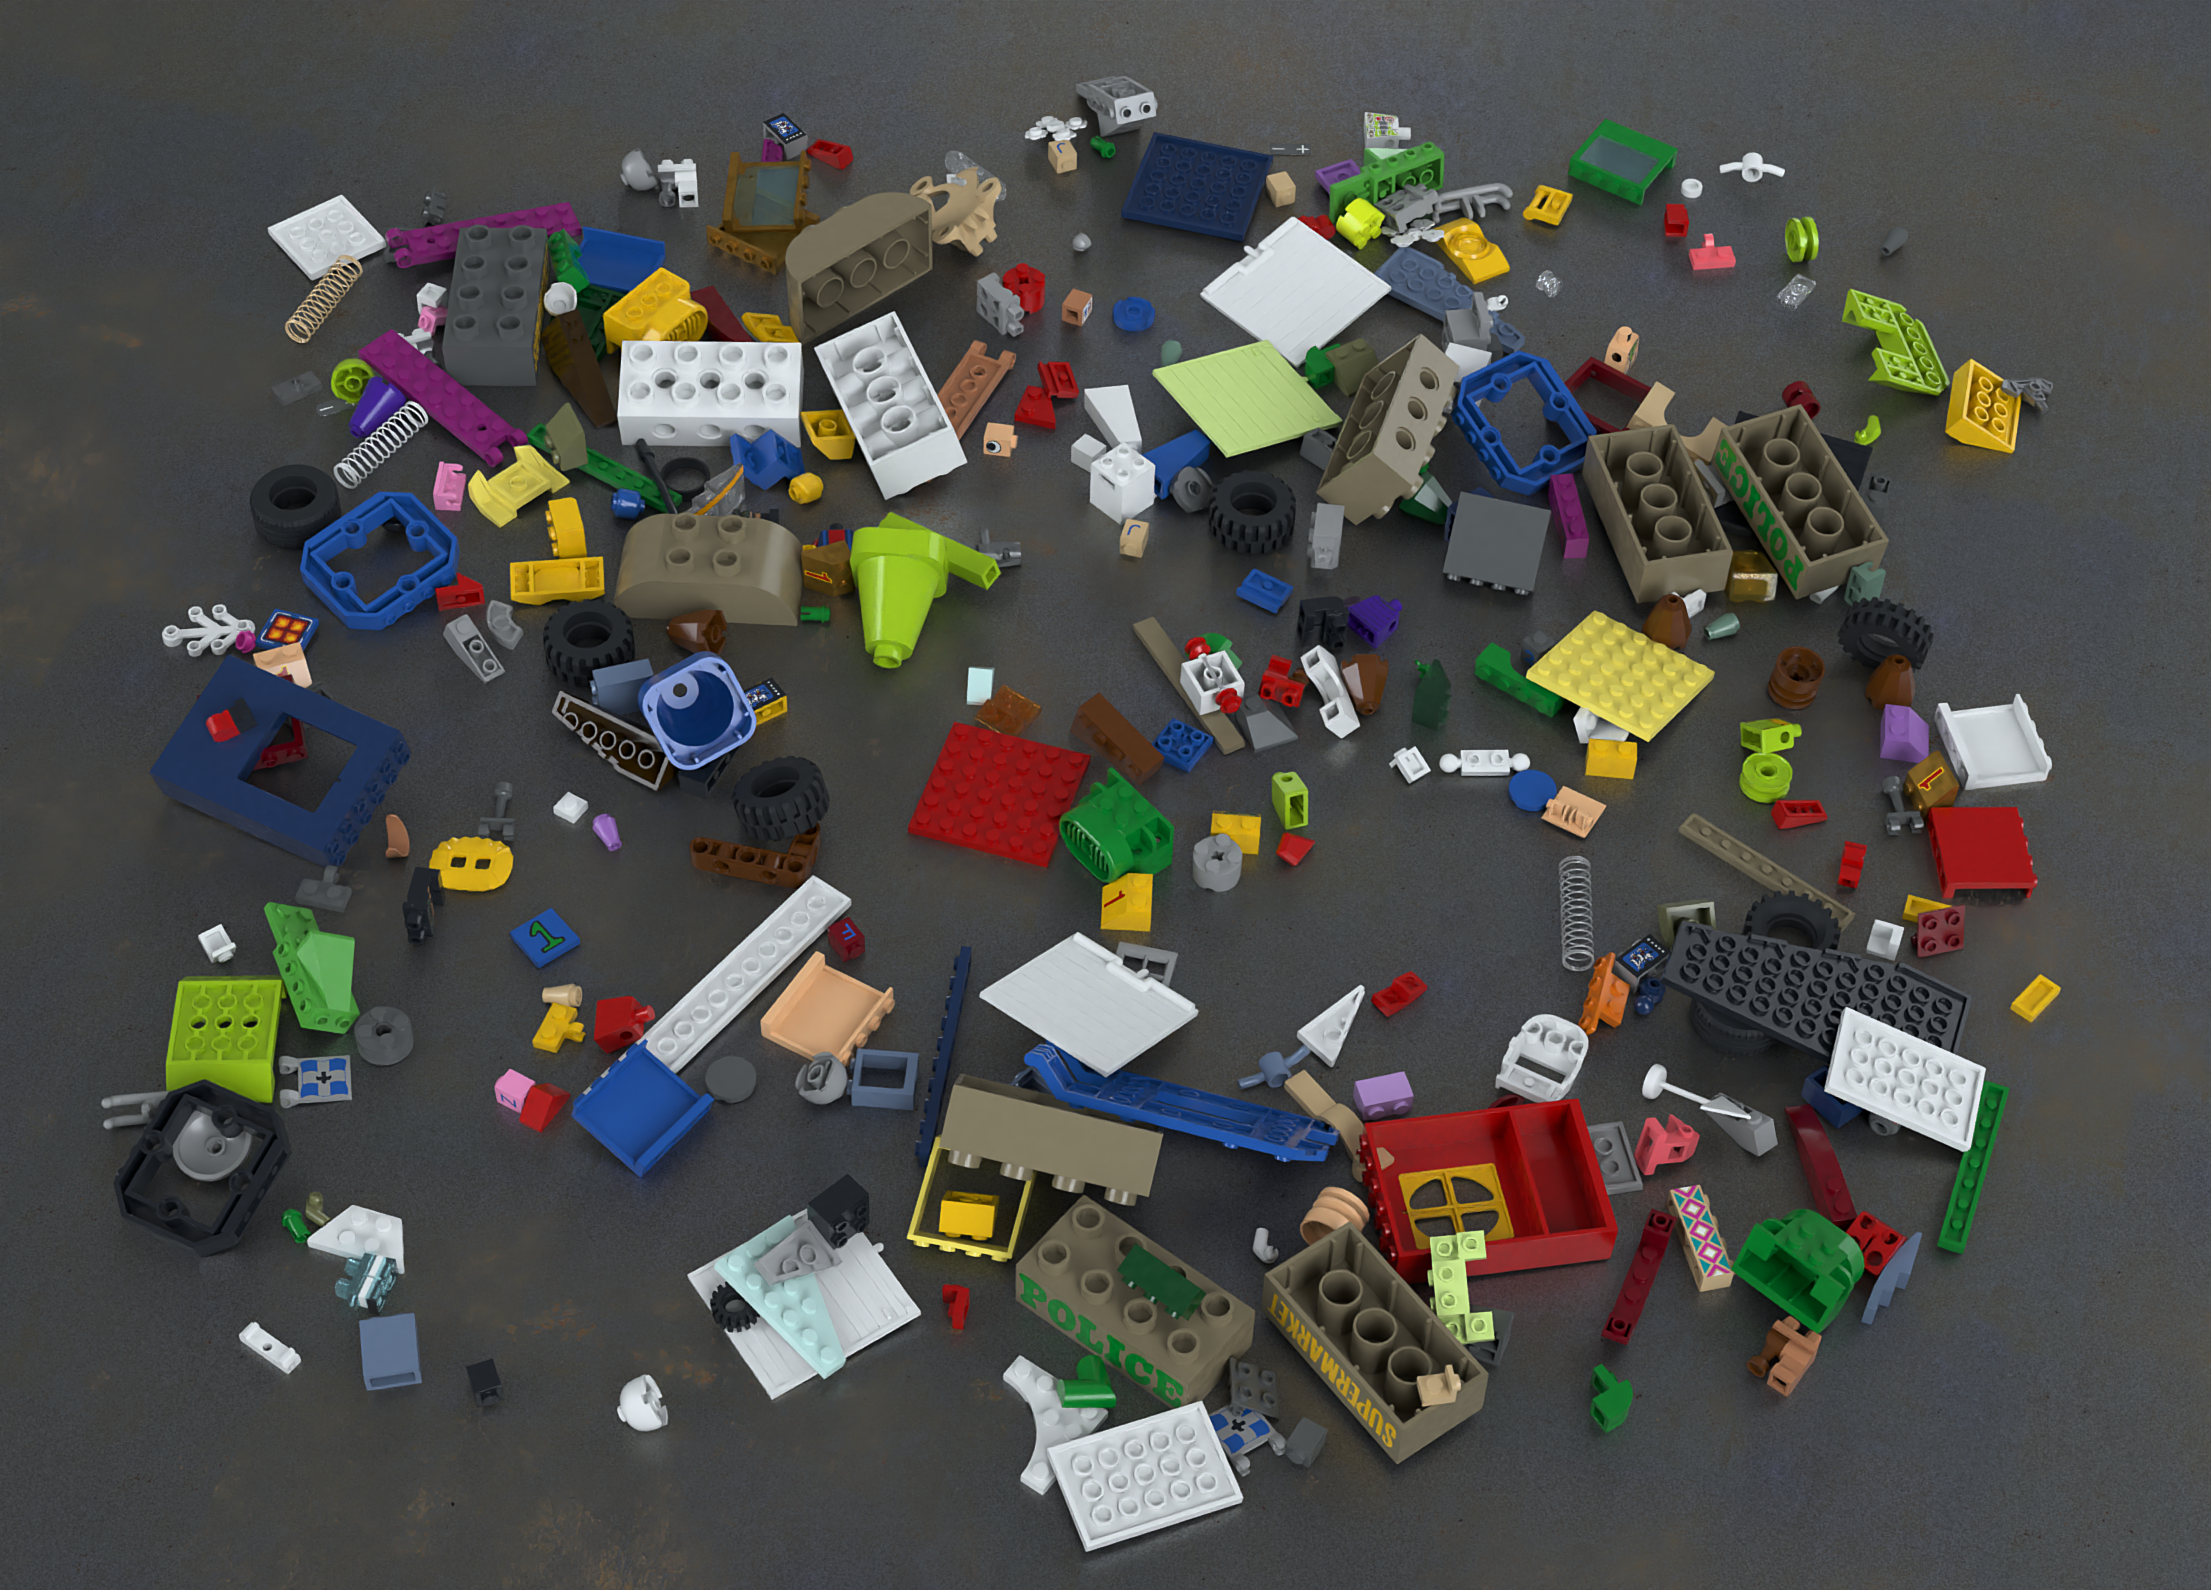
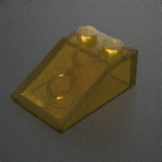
(1750, 577)

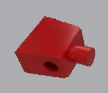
(620, 1022)

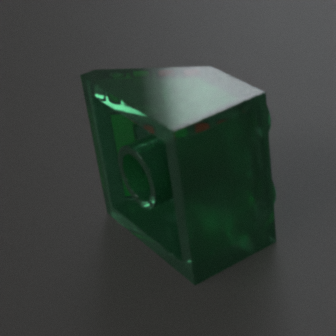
(1432, 698)

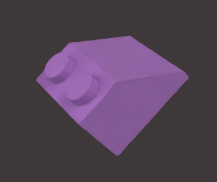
(1903, 735)

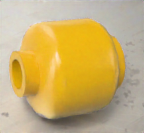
(805, 488)

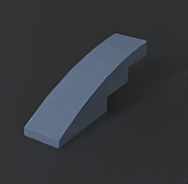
(1894, 1274)

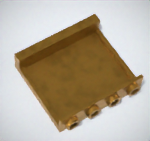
(758, 248)

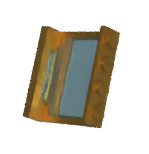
(766, 195)

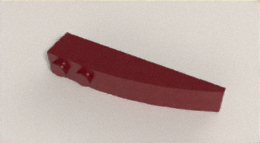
(722, 322)
(1821, 1167)

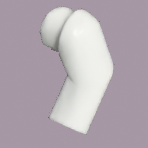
(1497, 303)

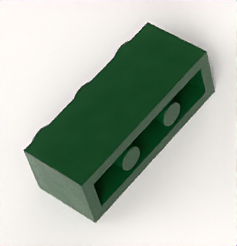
(1160, 1283)

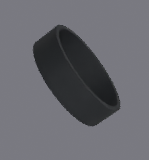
(686, 462)

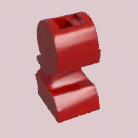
(1321, 225)
(1851, 864)

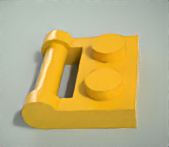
(1554, 207)

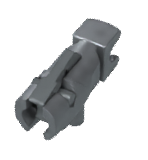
(1005, 553)

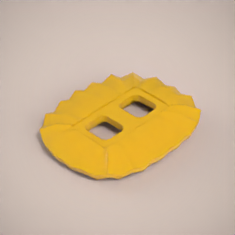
(469, 877)

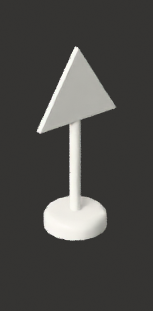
(1656, 1081)

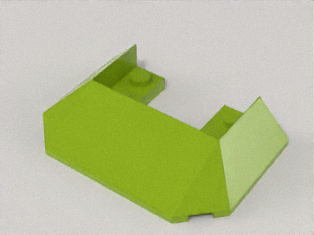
(1907, 355)

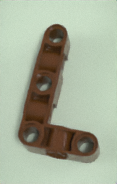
(758, 864)

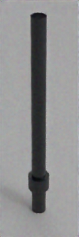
(648, 457)

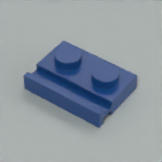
(1264, 590)

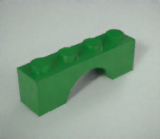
(564, 256)
(1495, 667)

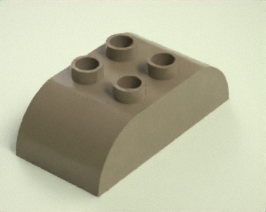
(856, 260)
(711, 563)

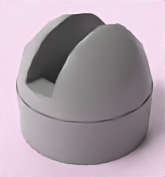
(1081, 242)

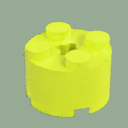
(1360, 222)

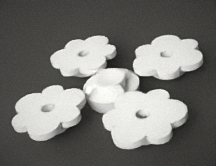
(1055, 126)
(1414, 234)

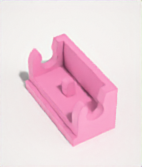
(449, 487)

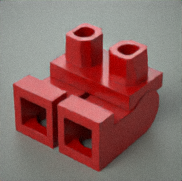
(1876, 1241)

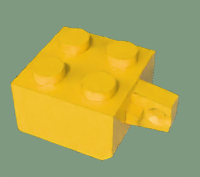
(566, 529)

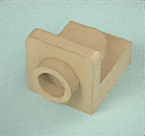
(1438, 1388)

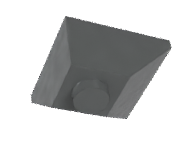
(1264, 723)

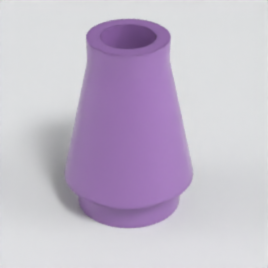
(607, 831)

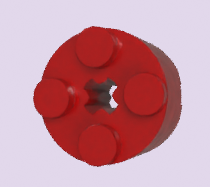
(1028, 285)

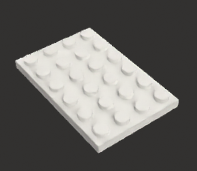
(1905, 1079)
(1144, 1475)

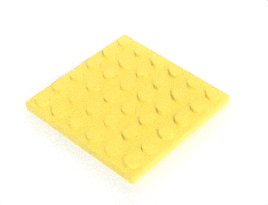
(1620, 675)

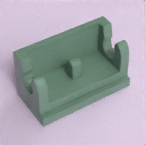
(1864, 583)

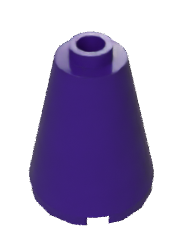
(375, 407)

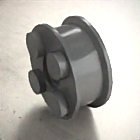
(384, 1036)

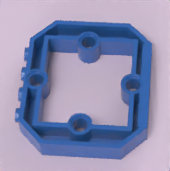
(1493, 453)
(350, 531)

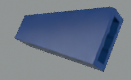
(1175, 455)

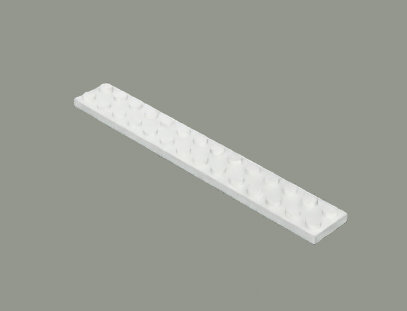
(743, 974)

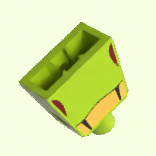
(1769, 735)

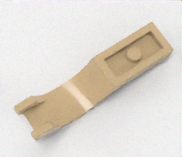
(1324, 1108)

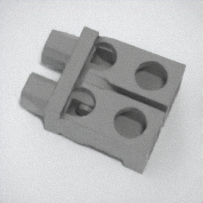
(1406, 205)
(999, 305)

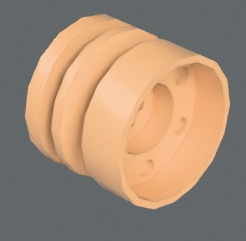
(1332, 1211)

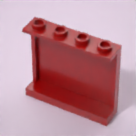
(1980, 849)

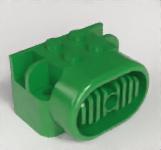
(1116, 831)
(1802, 1265)

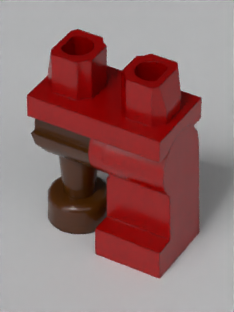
(1279, 686)

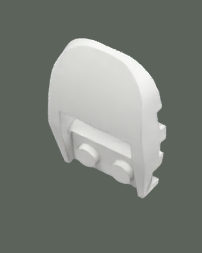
(1550, 1043)

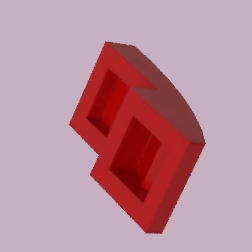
(1400, 993)

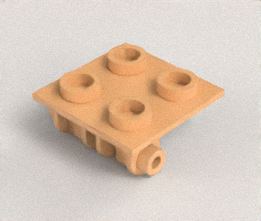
(1573, 811)

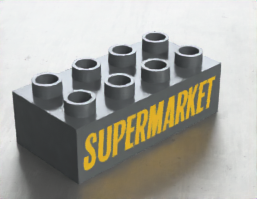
(497, 306)

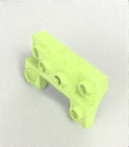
(1451, 1286)

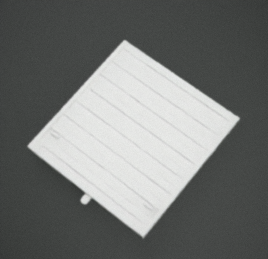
(1295, 291)
(1090, 1003)
(860, 1299)

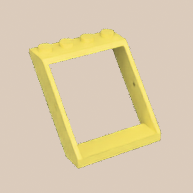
(951, 1243)

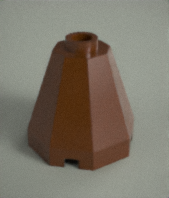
(1668, 622)
(699, 631)
(1365, 681)
(1892, 683)

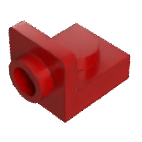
(959, 1302)

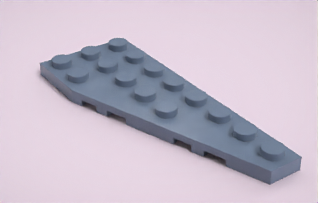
(1430, 288)

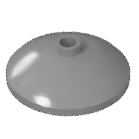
(196, 1149)

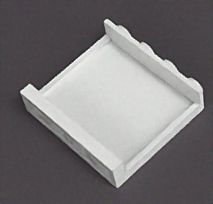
(1993, 745)

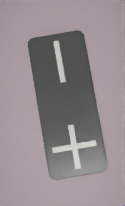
(1290, 149)
(334, 406)

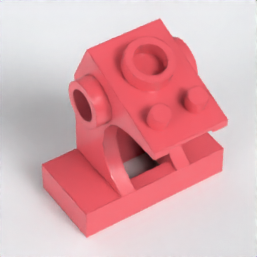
(1668, 1145)

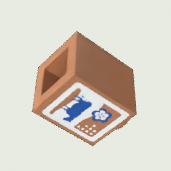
(1077, 307)

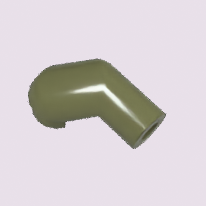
(314, 1209)

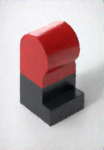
(231, 721)

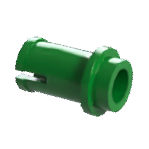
(1105, 148)
(817, 613)
(293, 1221)

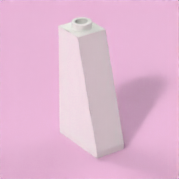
(1114, 415)

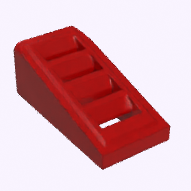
(832, 153)
(1789, 813)

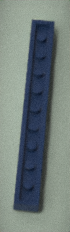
(942, 1064)

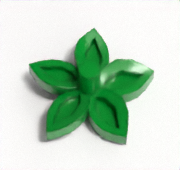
(1423, 668)

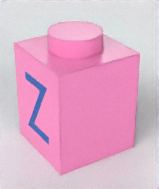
(513, 1090)

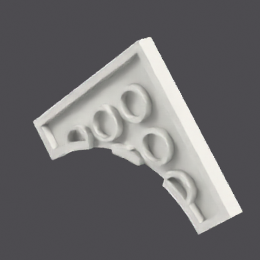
(1052, 1422)

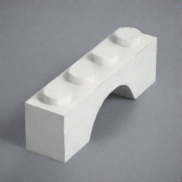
(1338, 709)

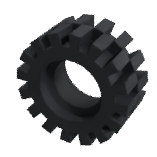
(731, 1319)

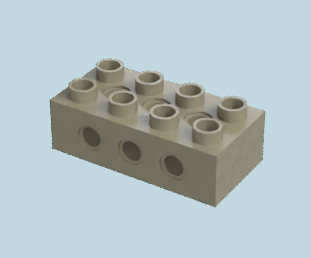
(1390, 431)

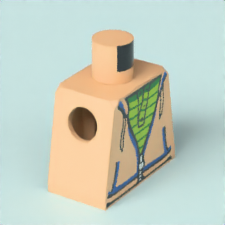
(1623, 344)

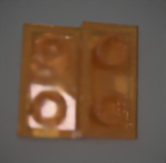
(1009, 712)

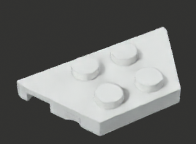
(362, 1232)

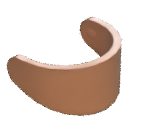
(397, 837)

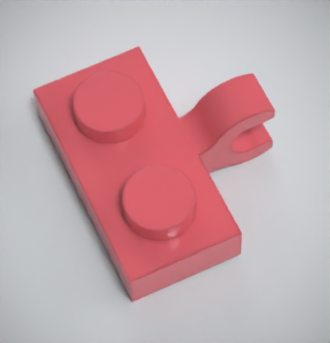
(1710, 256)

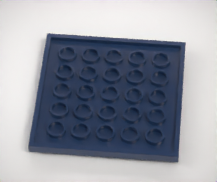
(1197, 186)

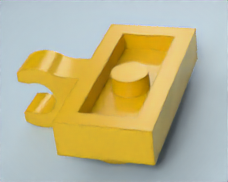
(556, 1027)

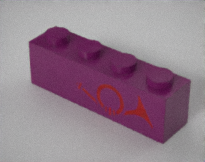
(1568, 516)

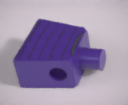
(1374, 619)

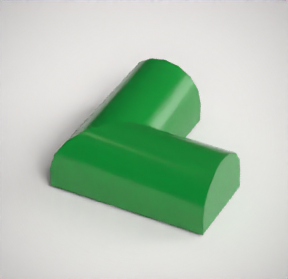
(1091, 1389)

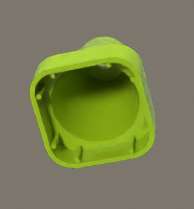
(896, 583)

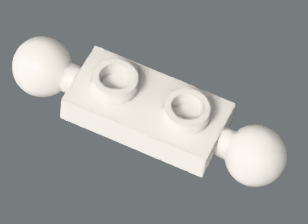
(1484, 762)

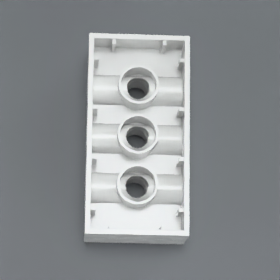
(709, 392)
(890, 405)

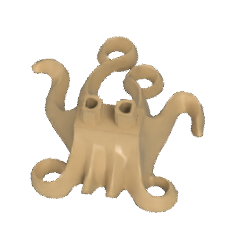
(967, 214)

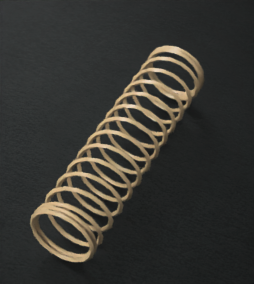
(304, 326)

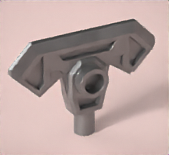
(2032, 390)

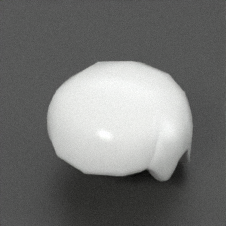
(560, 299)

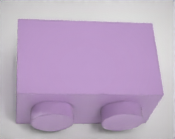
(1383, 1096)

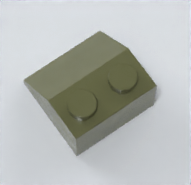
(1351, 364)
(566, 439)
(1694, 911)

